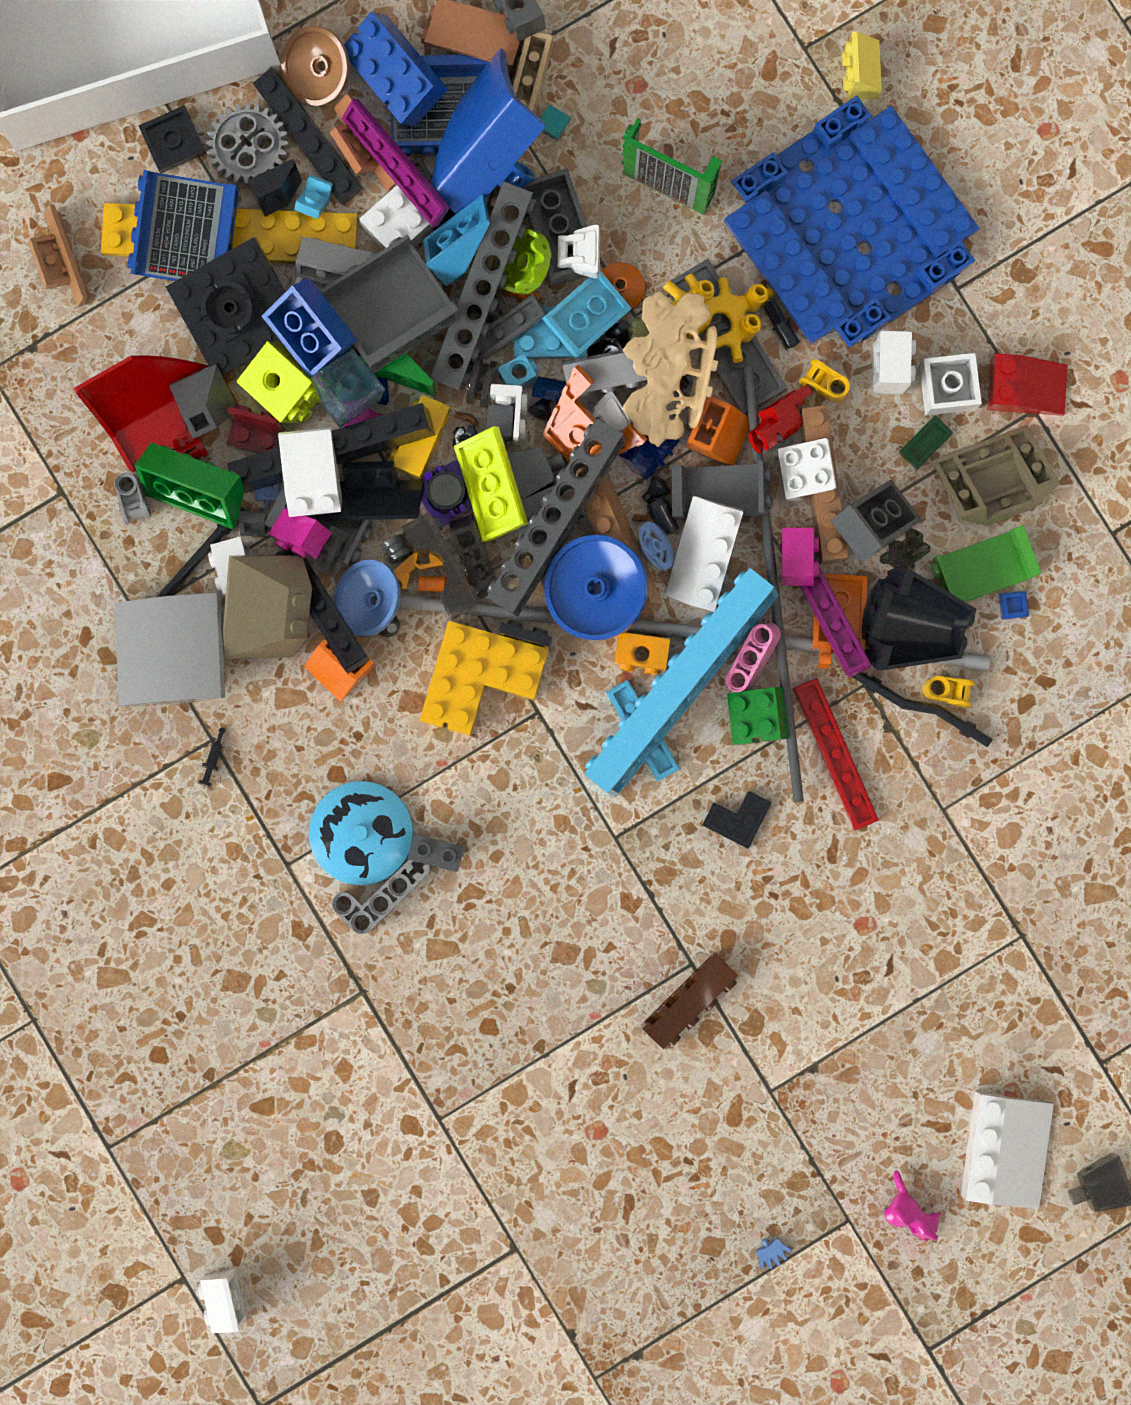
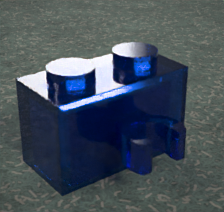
(647, 457)

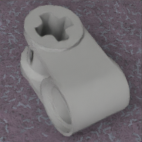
(131, 503)

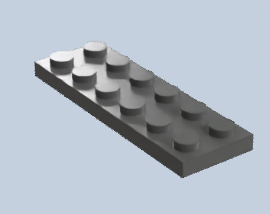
(766, 378)

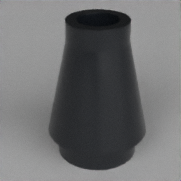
(661, 512)

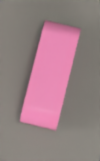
(743, 663)

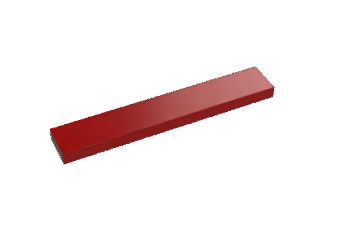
(835, 754)

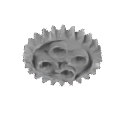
(231, 130)

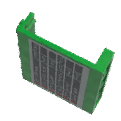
(667, 174)

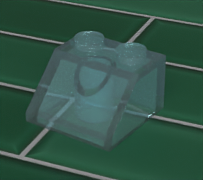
(347, 388)

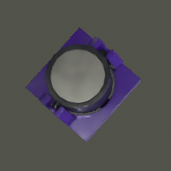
(446, 492)

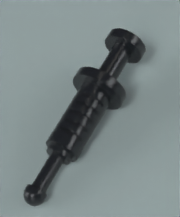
(212, 759)

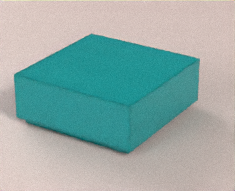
(555, 122)

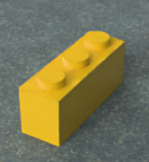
(415, 457)

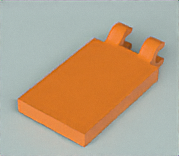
(852, 597)

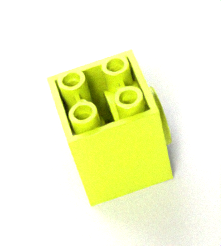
(280, 384)

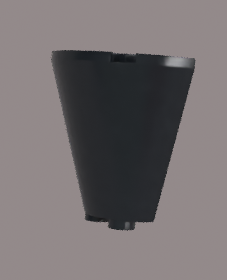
(913, 622)

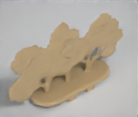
(664, 360)

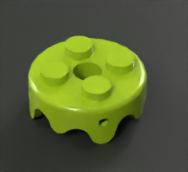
(527, 278)

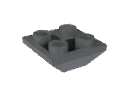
(203, 400)

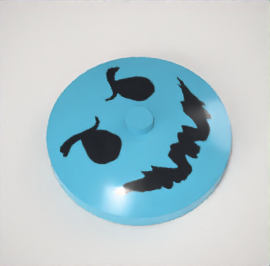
(361, 833)

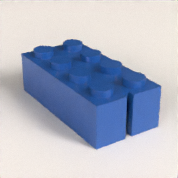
(394, 69)

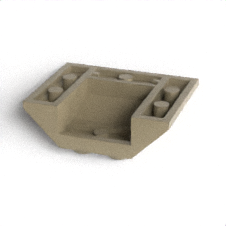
(997, 477)
(265, 606)

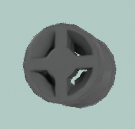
(396, 549)

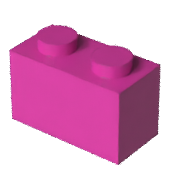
(299, 534)
(798, 557)

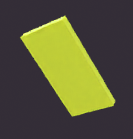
(490, 484)

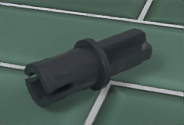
(781, 325)

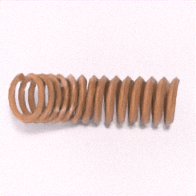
(460, 415)
(644, 518)

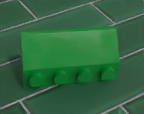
(191, 484)

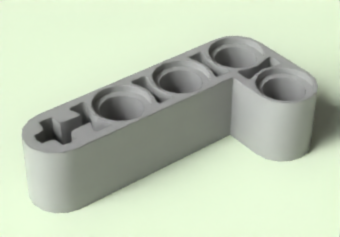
(387, 890)

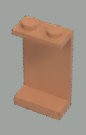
(470, 32)

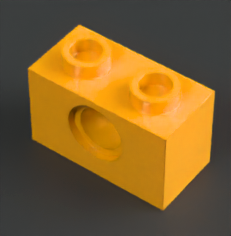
(656, 647)

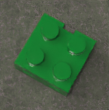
(757, 715)

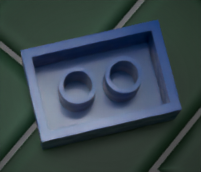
(309, 327)

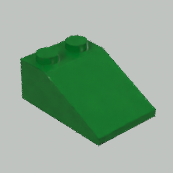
(408, 374)

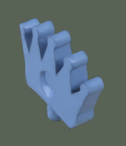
(267, 494)
(771, 1251)

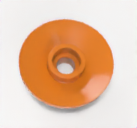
(632, 278)

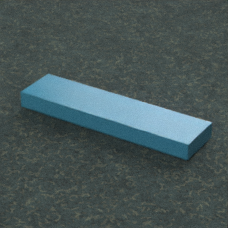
(661, 760)

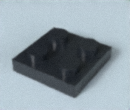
(172, 139)
(516, 631)

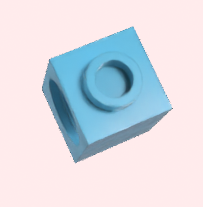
(506, 370)

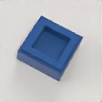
(1013, 605)

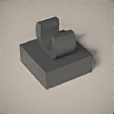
(252, 523)

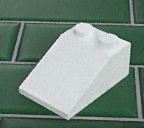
(310, 472)

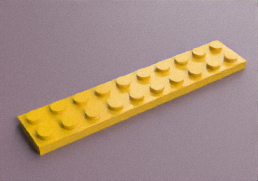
(277, 233)

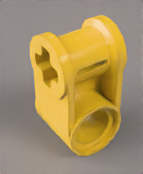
(824, 380)
(953, 690)

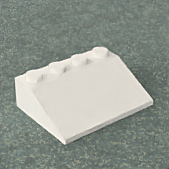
(1006, 1151)

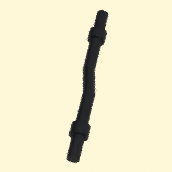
(966, 728)

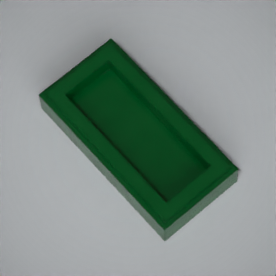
(925, 442)

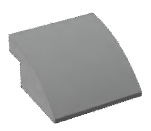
(170, 650)

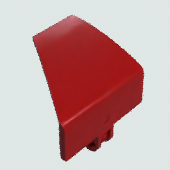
(139, 407)

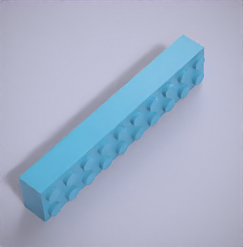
(681, 683)

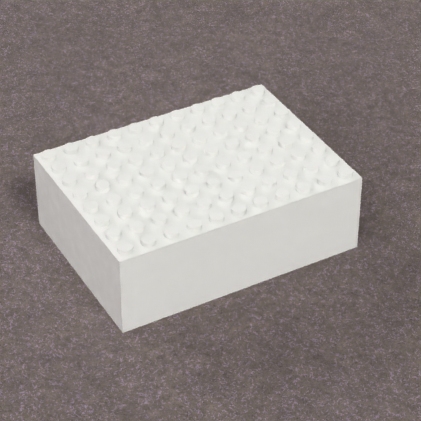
(107, 59)

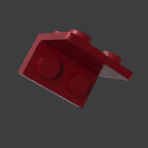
(253, 431)

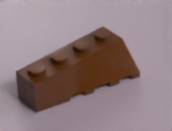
(689, 1000)

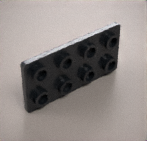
(375, 493)

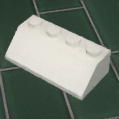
(704, 553)

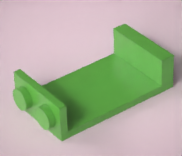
(987, 565)

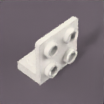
(512, 396)
(807, 469)

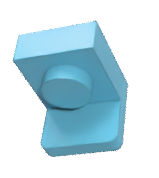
(315, 197)

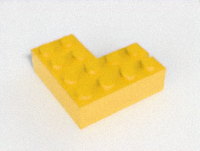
(471, 662)

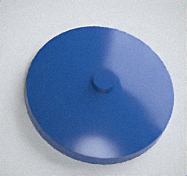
(596, 587)

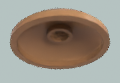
(303, 63)

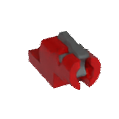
(779, 422)

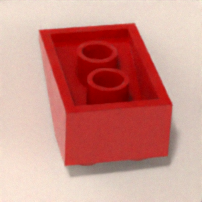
(1026, 385)

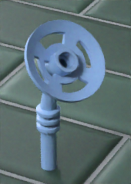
(652, 546)

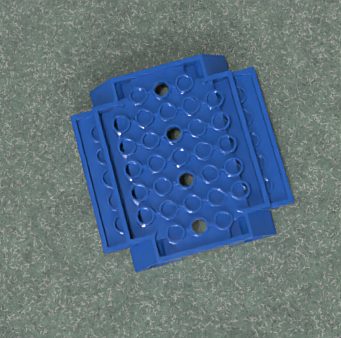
(887, 199)

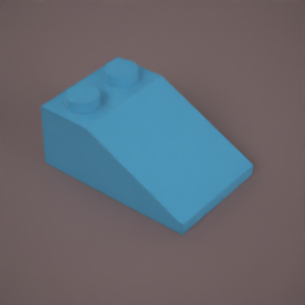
(456, 241)

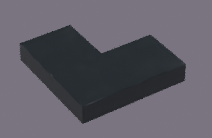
(741, 826)

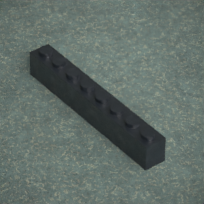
(349, 444)

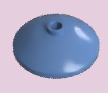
(358, 593)

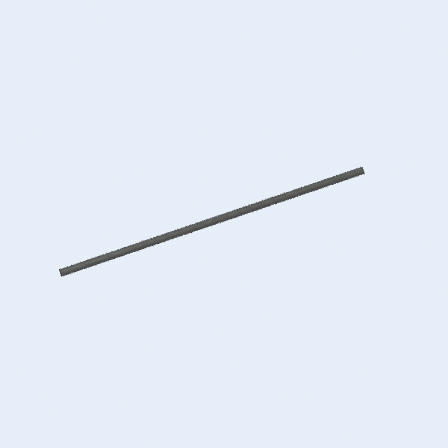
(776, 611)

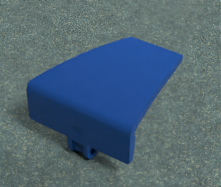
(485, 139)

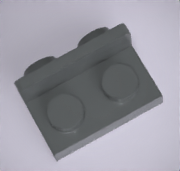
(436, 853)

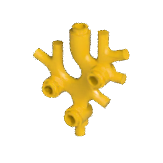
(733, 306)

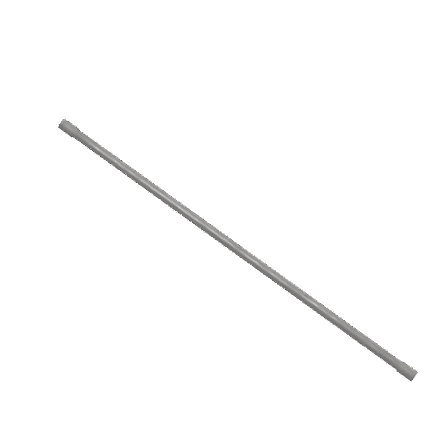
(420, 603)

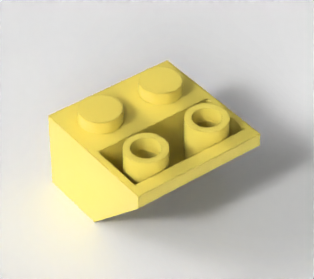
(862, 67)

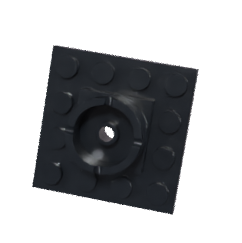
(204, 300)

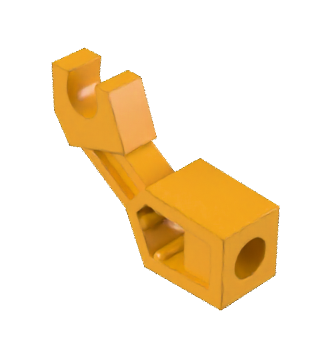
(410, 564)

